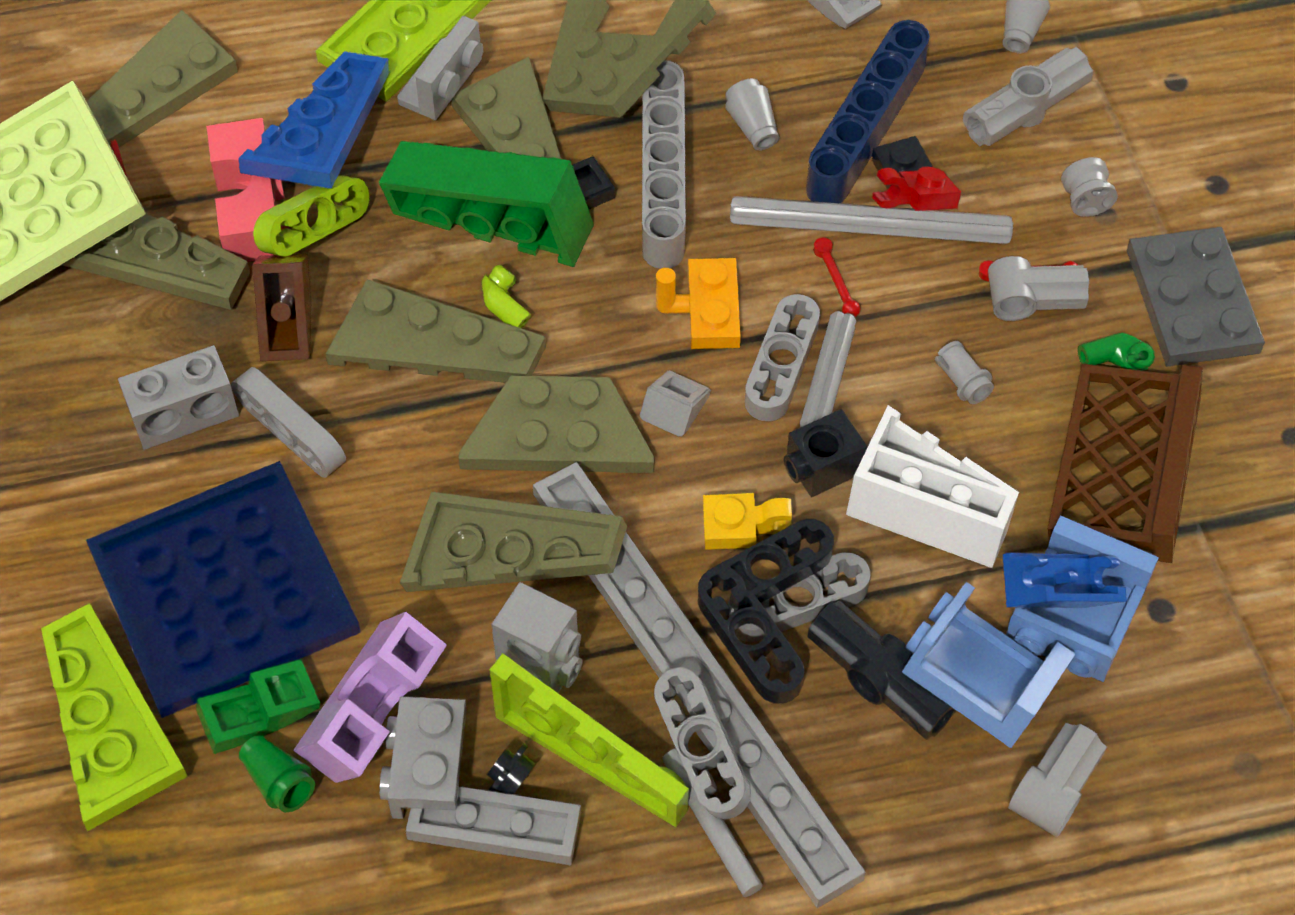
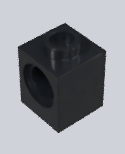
(827, 435)

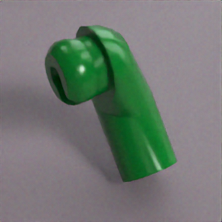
(1117, 349)

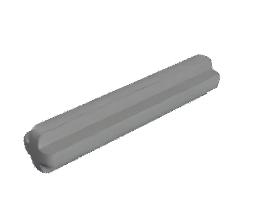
(829, 367)

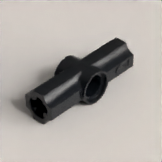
(876, 668)

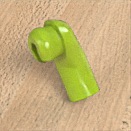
(498, 298)

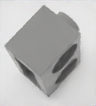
(179, 397)
(539, 636)

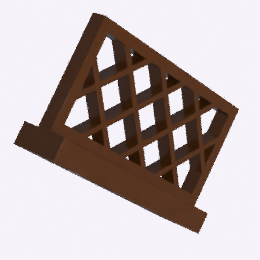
(1172, 454)

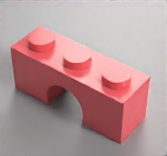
(240, 212)

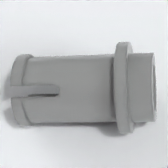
(972, 382)

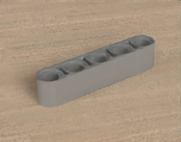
(664, 168)

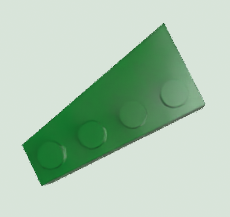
(491, 196)

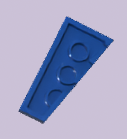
(320, 127)

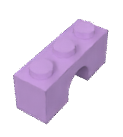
(351, 721)

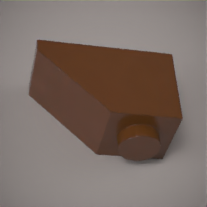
(283, 306)

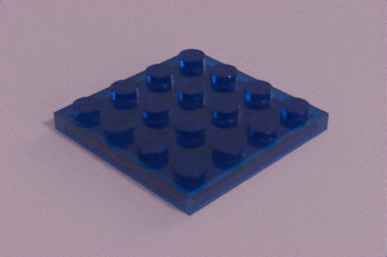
(222, 587)

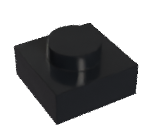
(901, 156)

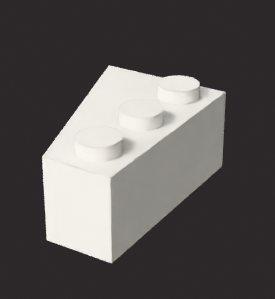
(929, 494)

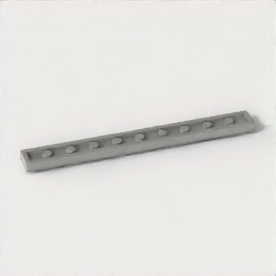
(669, 641)

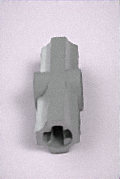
(1027, 96)

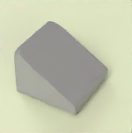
(673, 403)

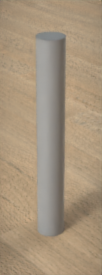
(718, 834)

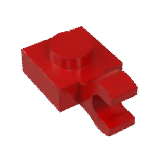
(922, 189)

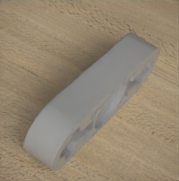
(785, 375)
(288, 422)
(793, 616)
(731, 771)

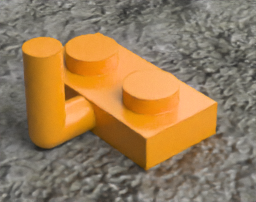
(710, 301)

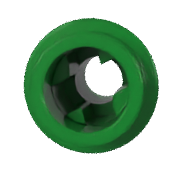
(277, 774)

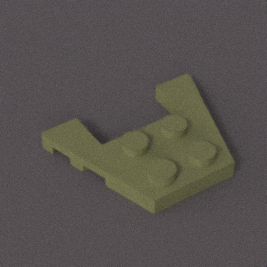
(612, 70)

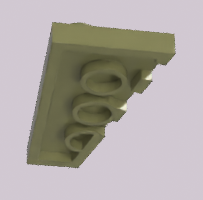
(160, 79)
(167, 260)
(415, 332)

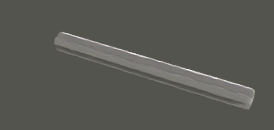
(871, 220)

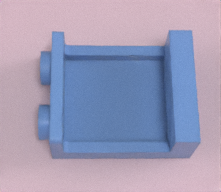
(1092, 631)
(982, 668)

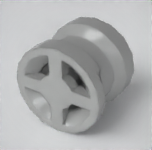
(1089, 187)

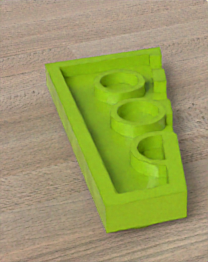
(109, 729)
(576, 737)

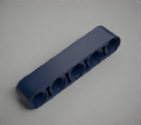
(867, 112)

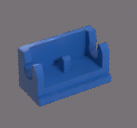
(1059, 581)

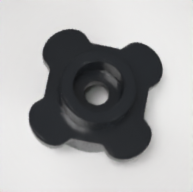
(510, 770)

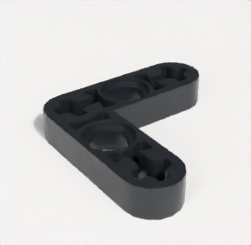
(751, 591)

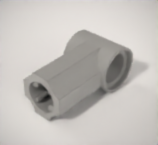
(1022, 289)
(1054, 787)

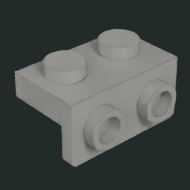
(444, 70)
(425, 755)

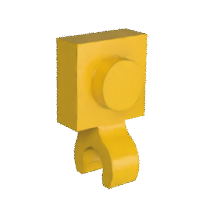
(734, 519)

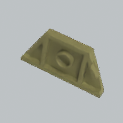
(553, 424)

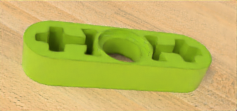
(293, 213)

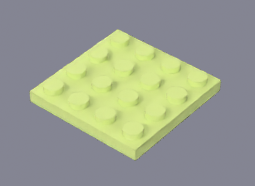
(57, 188)

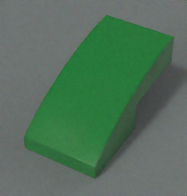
(262, 707)

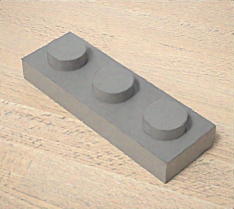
(501, 825)

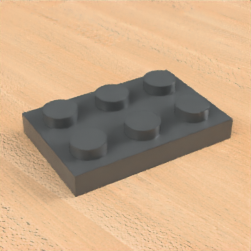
(1194, 296)

